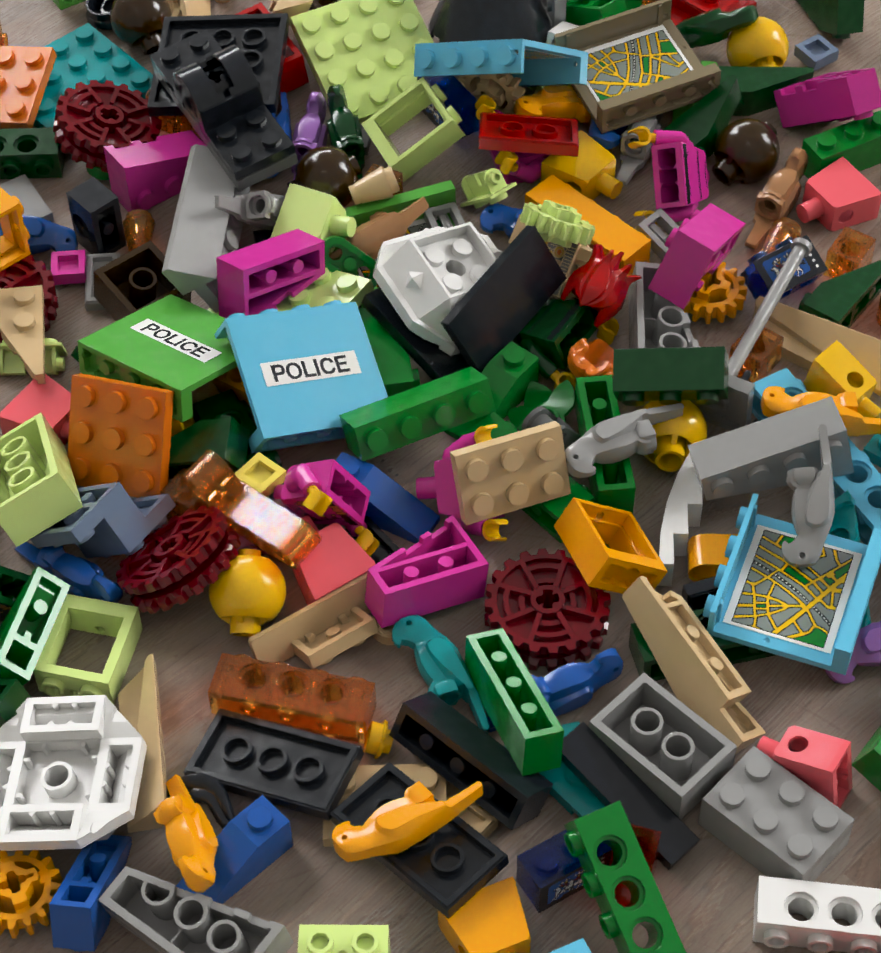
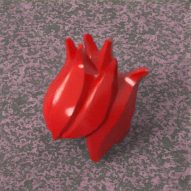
(601, 284)

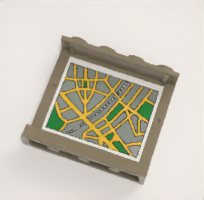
(637, 66)

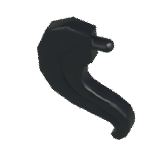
(210, 791)

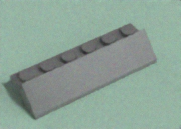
(200, 229)

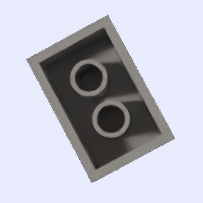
(664, 744)
(775, 819)

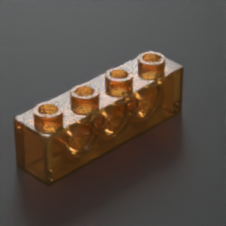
(308, 710)

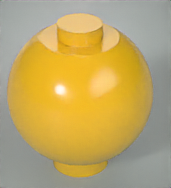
(758, 45)
(675, 436)
(248, 593)

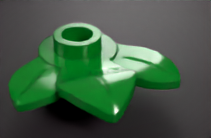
(558, 401)

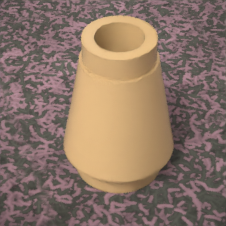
(375, 186)

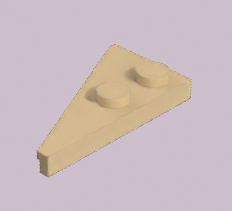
(24, 327)

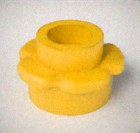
(378, 739)

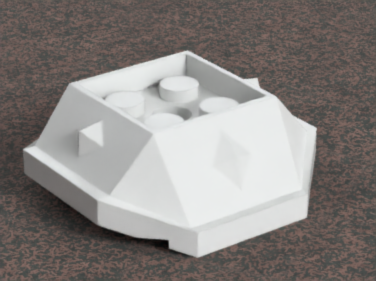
(430, 274)
(67, 773)

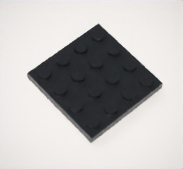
(258, 36)

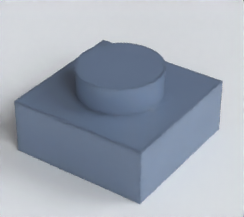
(816, 52)

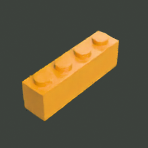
(610, 229)

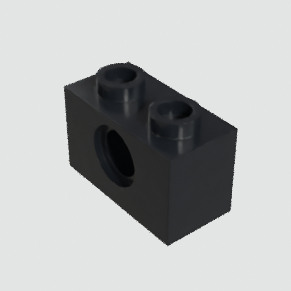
(96, 217)

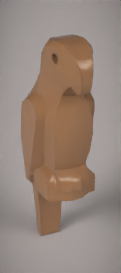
(778, 196)
(384, 227)

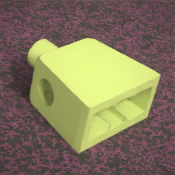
(314, 214)

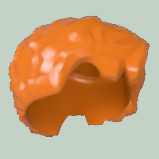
(591, 358)

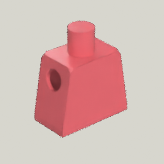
(839, 197)
(47, 398)
(332, 563)
(815, 759)

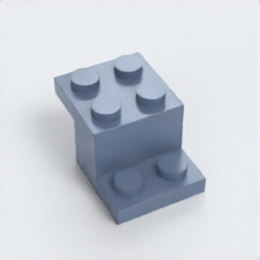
(108, 522)

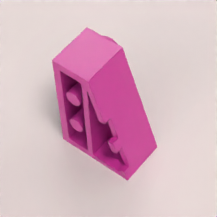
(830, 98)
(149, 171)
(693, 251)
(268, 272)
(427, 577)

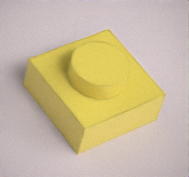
(261, 474)

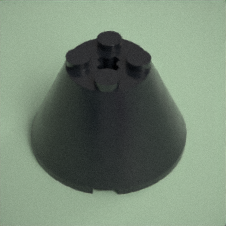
(489, 20)

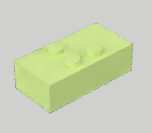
(34, 480)

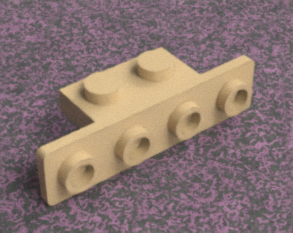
(319, 629)

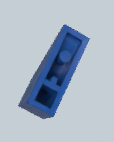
(389, 503)
(247, 848)
(75, 912)

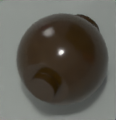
(139, 22)
(746, 151)
(328, 171)

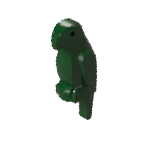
(715, 25)
(344, 127)

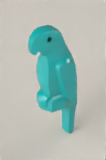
(439, 664)

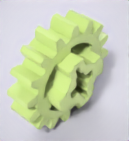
(558, 223)

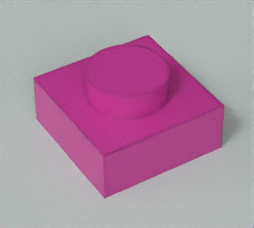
(68, 267)

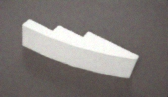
(681, 511)

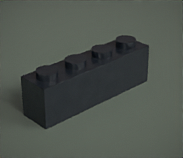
(469, 755)

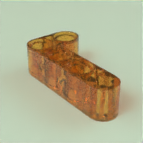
(250, 512)

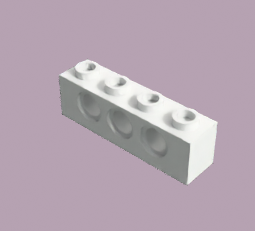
(820, 904)

